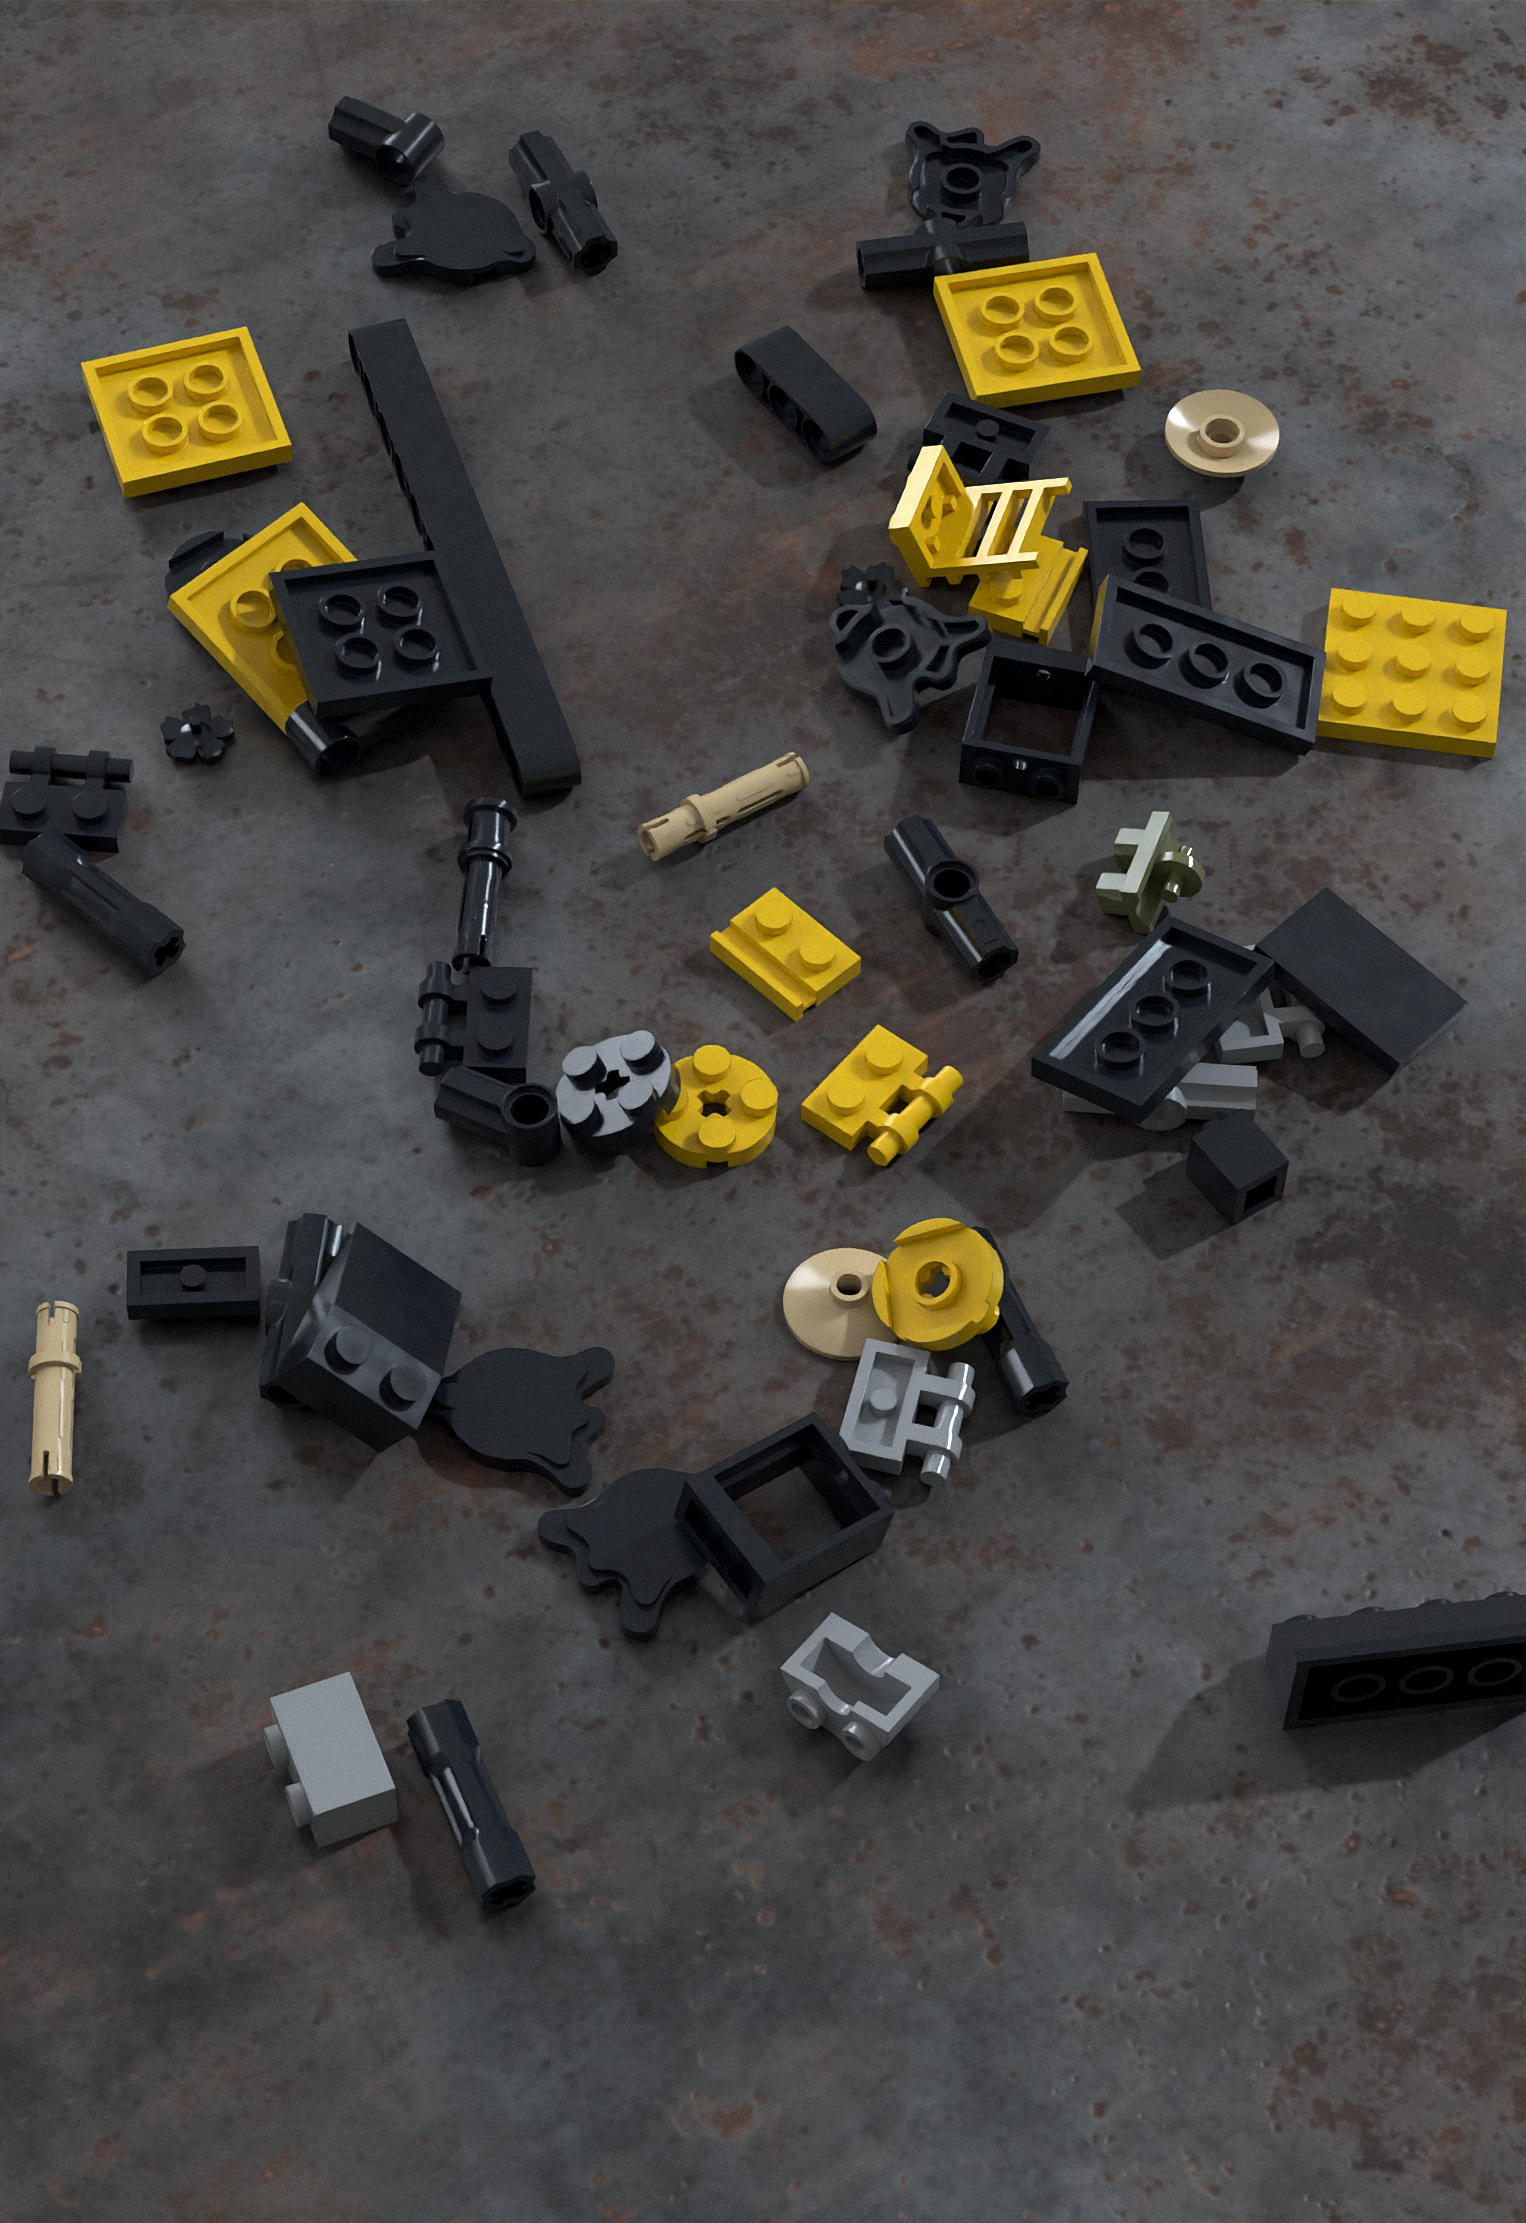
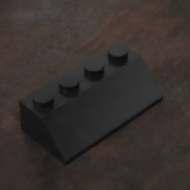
(1399, 1661)

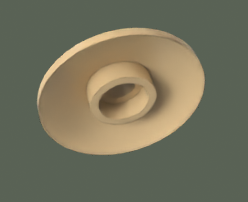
(1222, 433)
(824, 1317)

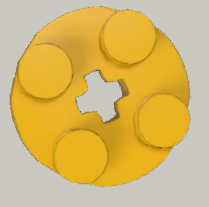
(748, 1100)
(967, 1304)

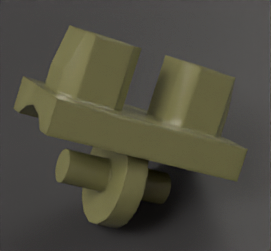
(1156, 873)

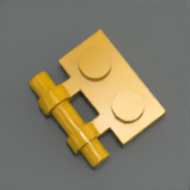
(868, 1084)

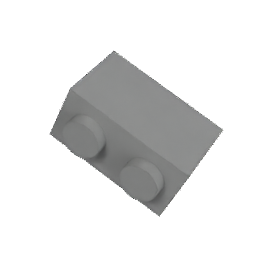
(332, 1759)

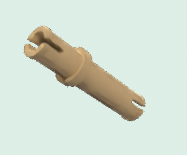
(704, 815)
(55, 1372)

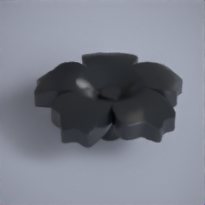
(869, 587)
(196, 735)

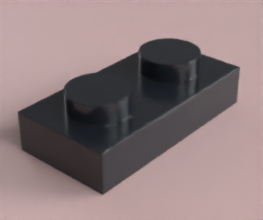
(193, 1282)

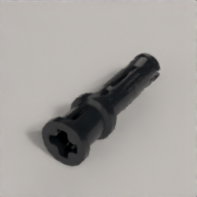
(484, 863)

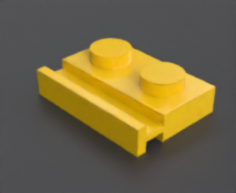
(1038, 599)
(785, 954)

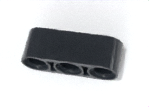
(805, 394)

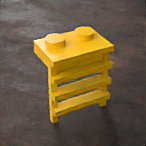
(943, 520)

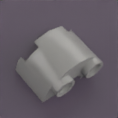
(855, 1687)

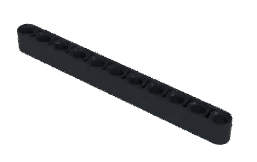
(450, 519)

